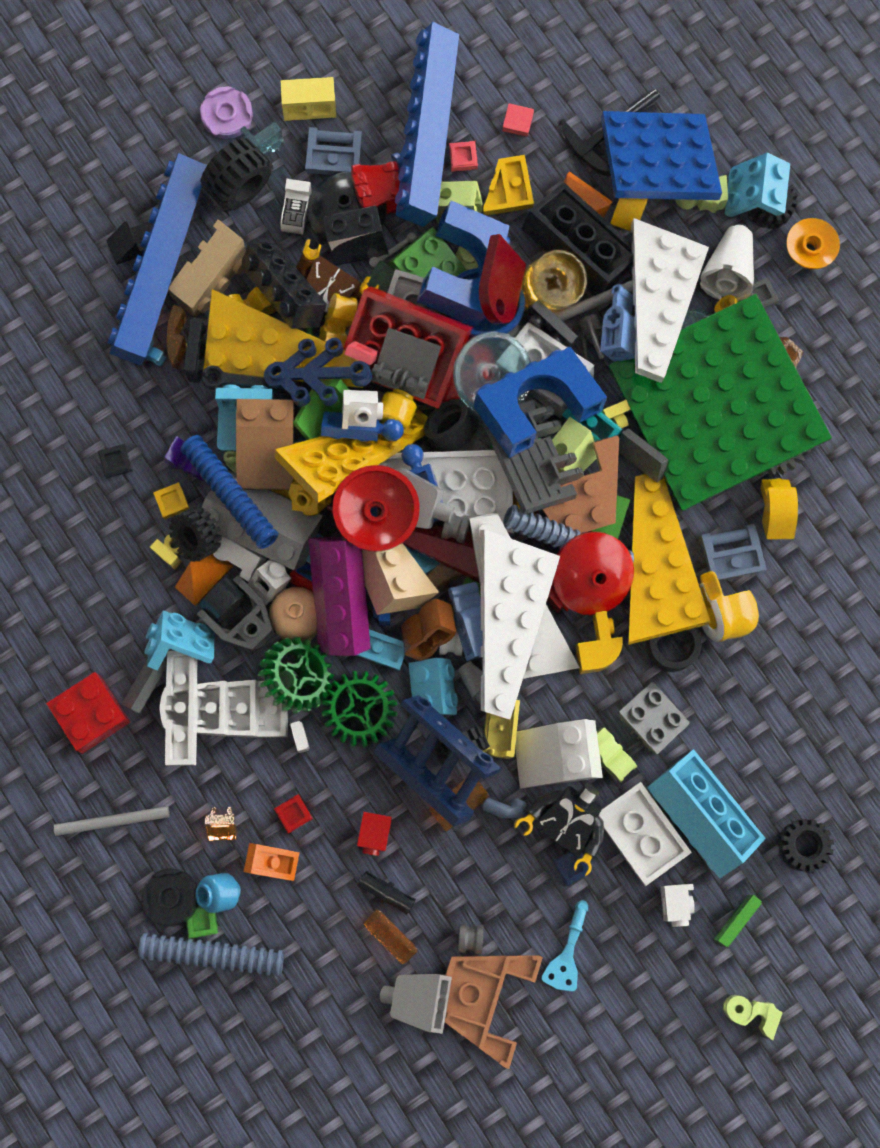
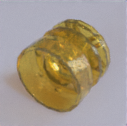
(563, 274)

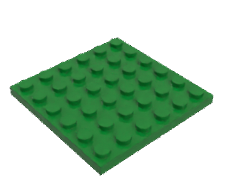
(724, 404)

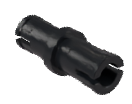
(386, 892)

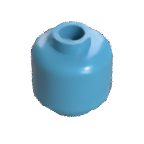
(218, 893)

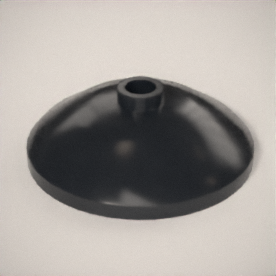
(326, 201)

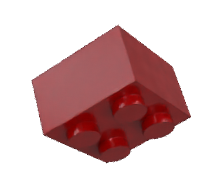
(88, 712)

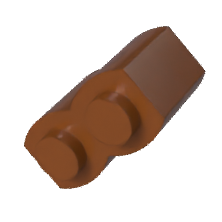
(428, 629)

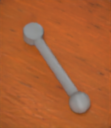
(410, 238)

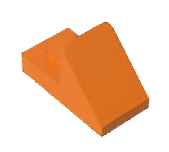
(271, 862)

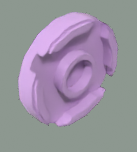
(226, 112)

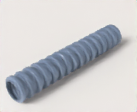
(540, 528)
(210, 954)

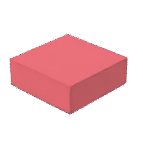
(518, 120)
(463, 156)
(361, 352)

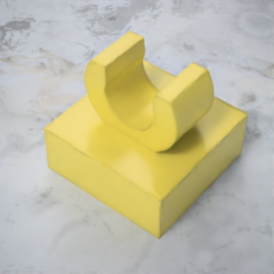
(616, 413)
(167, 553)

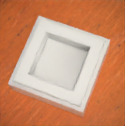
(300, 736)

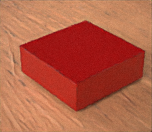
(293, 813)

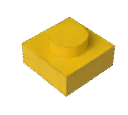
(171, 500)

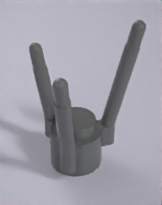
(592, 332)

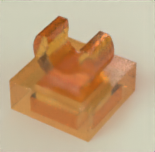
(221, 826)

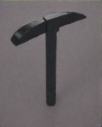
(584, 148)

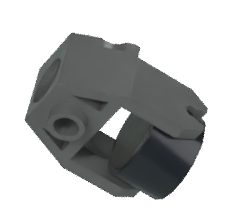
(223, 602)

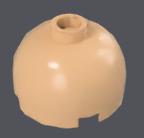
(294, 614)

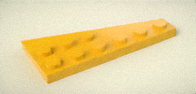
(249, 340)
(325, 462)
(664, 584)

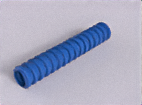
(229, 492)

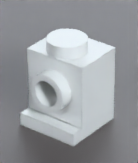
(361, 408)
(274, 576)
(677, 904)

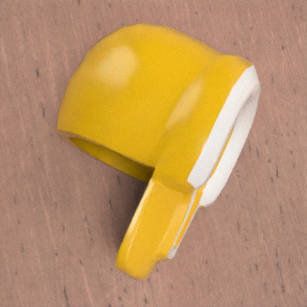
(729, 615)

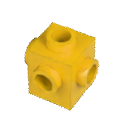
(304, 501)

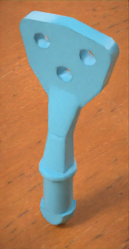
(566, 957)

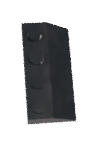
(572, 225)

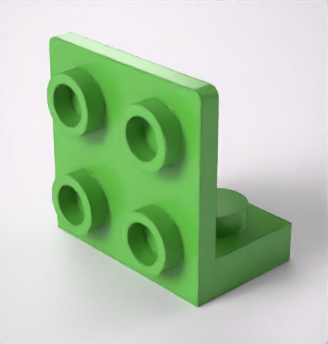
(426, 253)
(311, 416)

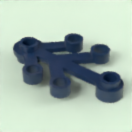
(314, 371)

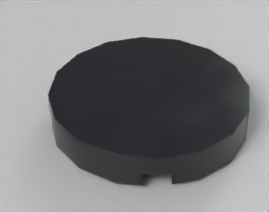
(170, 897)

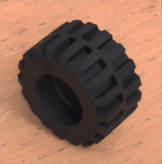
(236, 174)

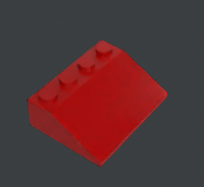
(382, 311)

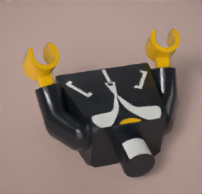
(570, 820)

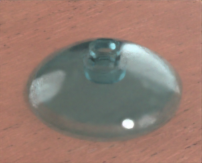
(489, 351)

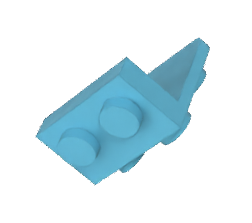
(758, 183)
(227, 403)
(181, 635)

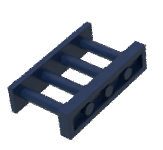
(421, 779)

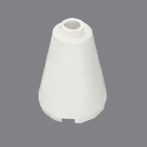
(731, 266)

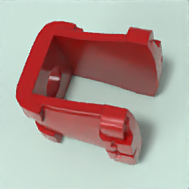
(376, 184)

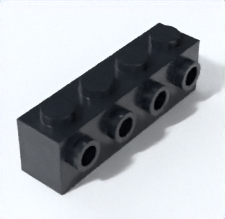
(283, 285)

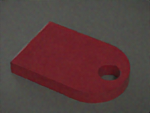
(500, 281)

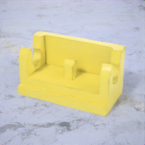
(308, 98)
(501, 734)

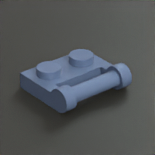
(332, 159)
(736, 561)

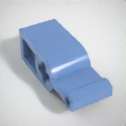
(618, 327)
(468, 618)

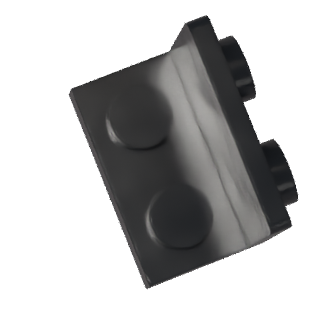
(546, 321)

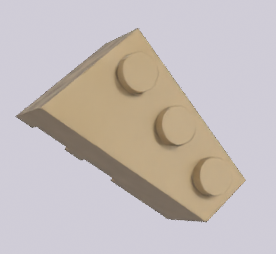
(210, 270)
(396, 580)

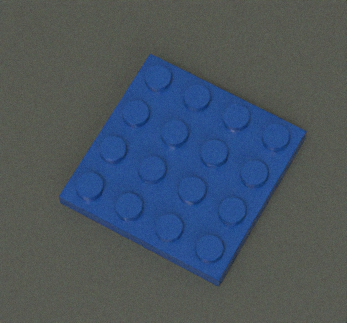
(660, 156)

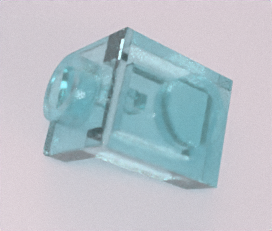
(267, 140)

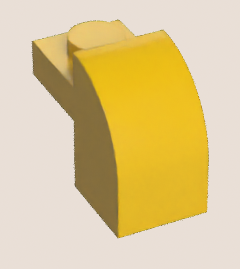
(627, 210)
(780, 508)
(599, 654)

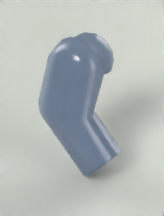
(502, 810)

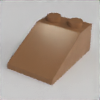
(261, 429)

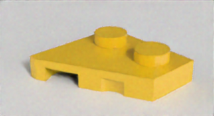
(510, 187)

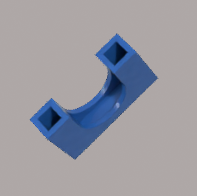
(447, 292)
(559, 373)

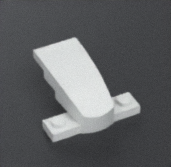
(212, 709)

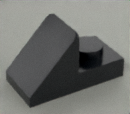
(126, 241)

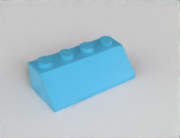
(706, 814)

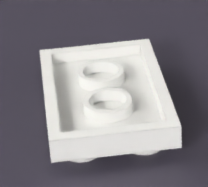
(643, 834)

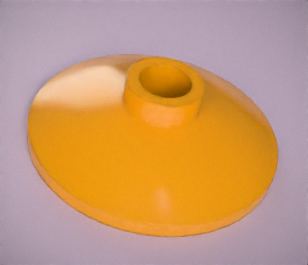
(820, 235)

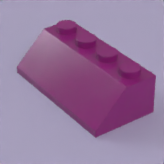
(339, 596)

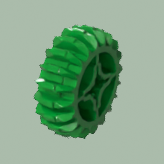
(306, 657)
(347, 714)

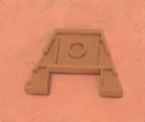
(596, 493)
(475, 993)

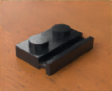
(195, 350)

